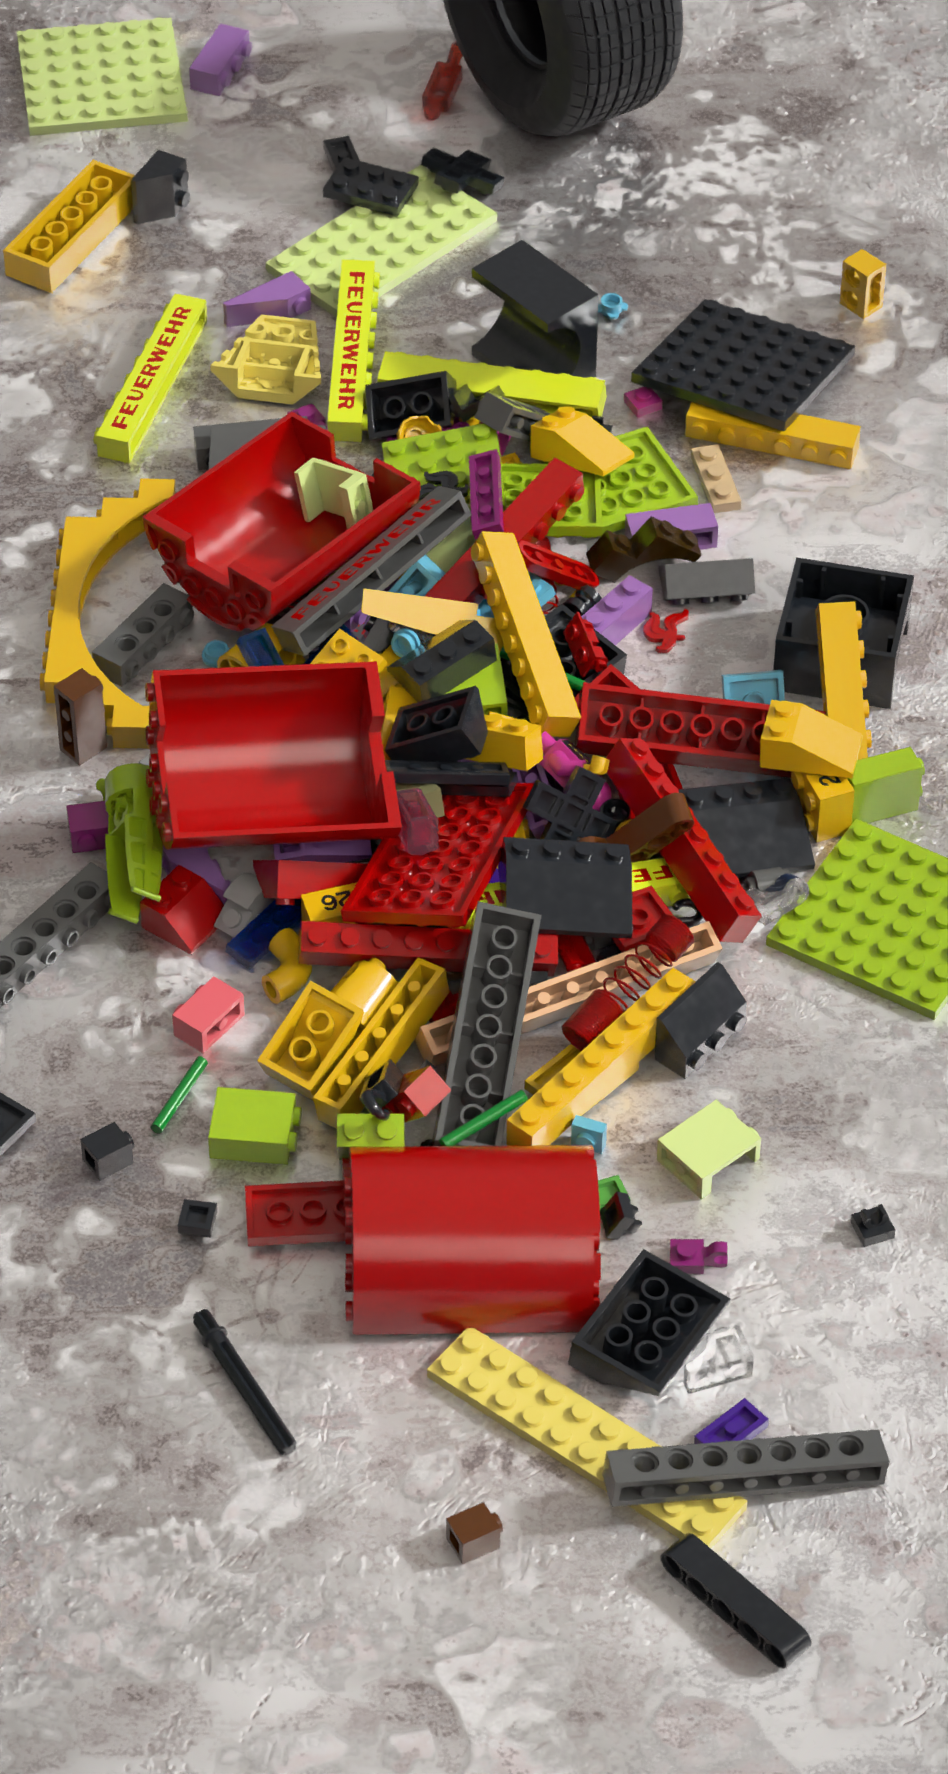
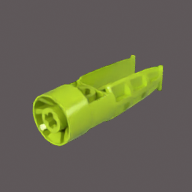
(132, 842)

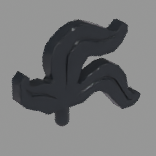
(446, 479)

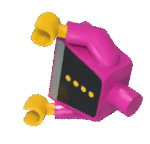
(562, 757)

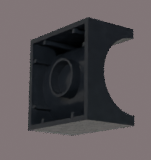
(544, 318)
(885, 613)

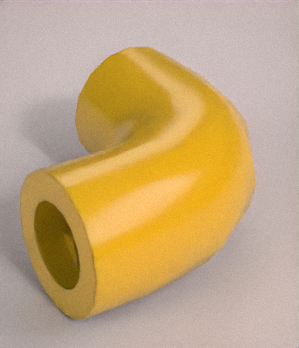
(290, 976)

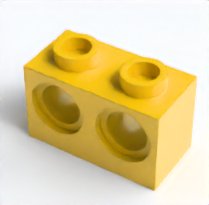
(862, 283)

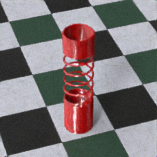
(667, 938)

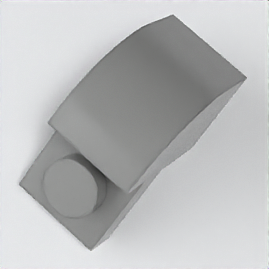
(242, 904)

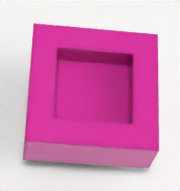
(642, 401)

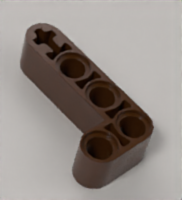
(652, 828)

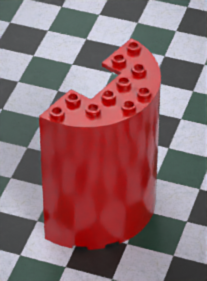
(242, 534)
(269, 756)
(471, 1238)

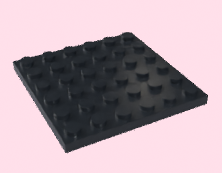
(743, 364)

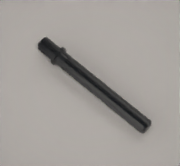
(216, 1339)

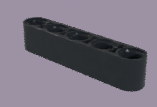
(736, 1600)

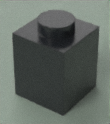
(107, 1150)

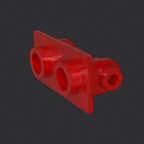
(583, 645)
(574, 952)

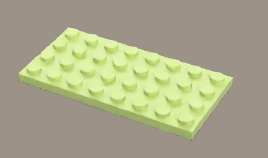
(400, 245)

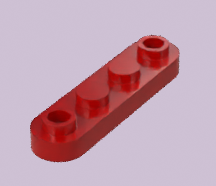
(557, 567)

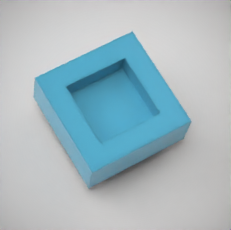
(589, 1132)

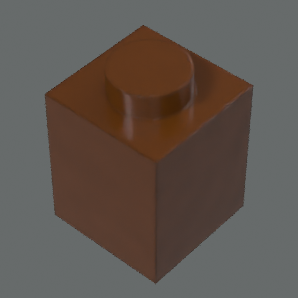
(473, 1532)

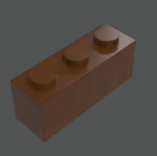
(80, 716)

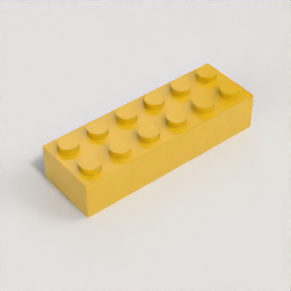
(70, 227)

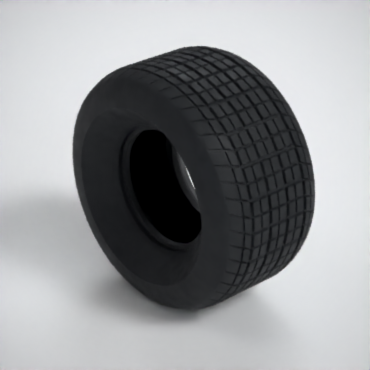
(568, 61)

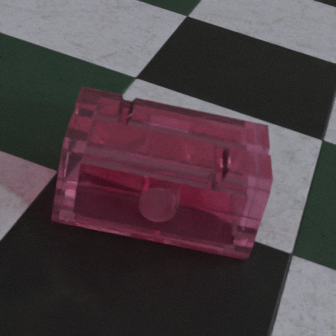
(417, 822)

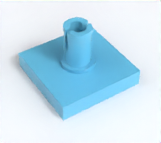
(754, 686)

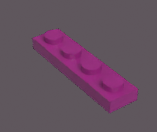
(486, 493)

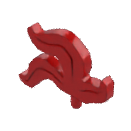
(669, 636)

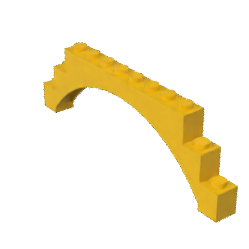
(85, 550)

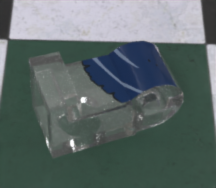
(779, 898)

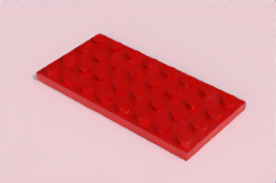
(443, 883)

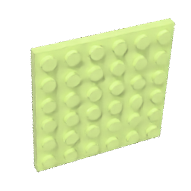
(101, 76)

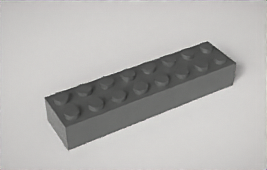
(487, 1020)

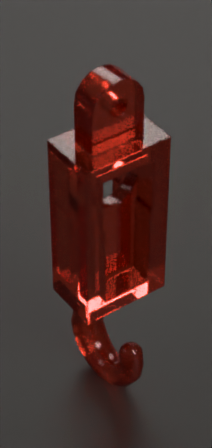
(446, 79)

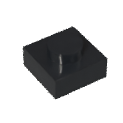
(197, 1218)

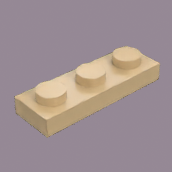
(715, 478)

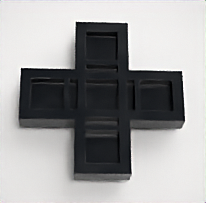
(458, 172)
(571, 811)

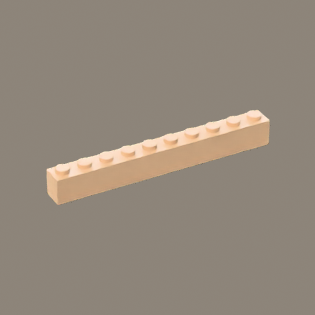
(565, 993)

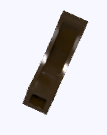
(655, 540)

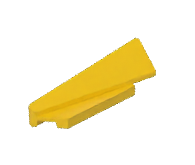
(424, 613)

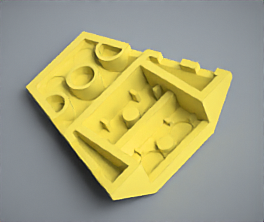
(272, 361)

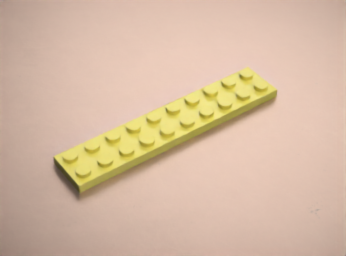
(564, 1426)

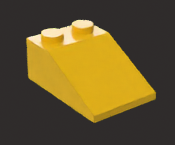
(577, 442)
(807, 741)
(311, 1040)

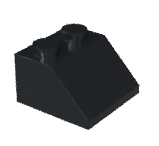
(160, 188)

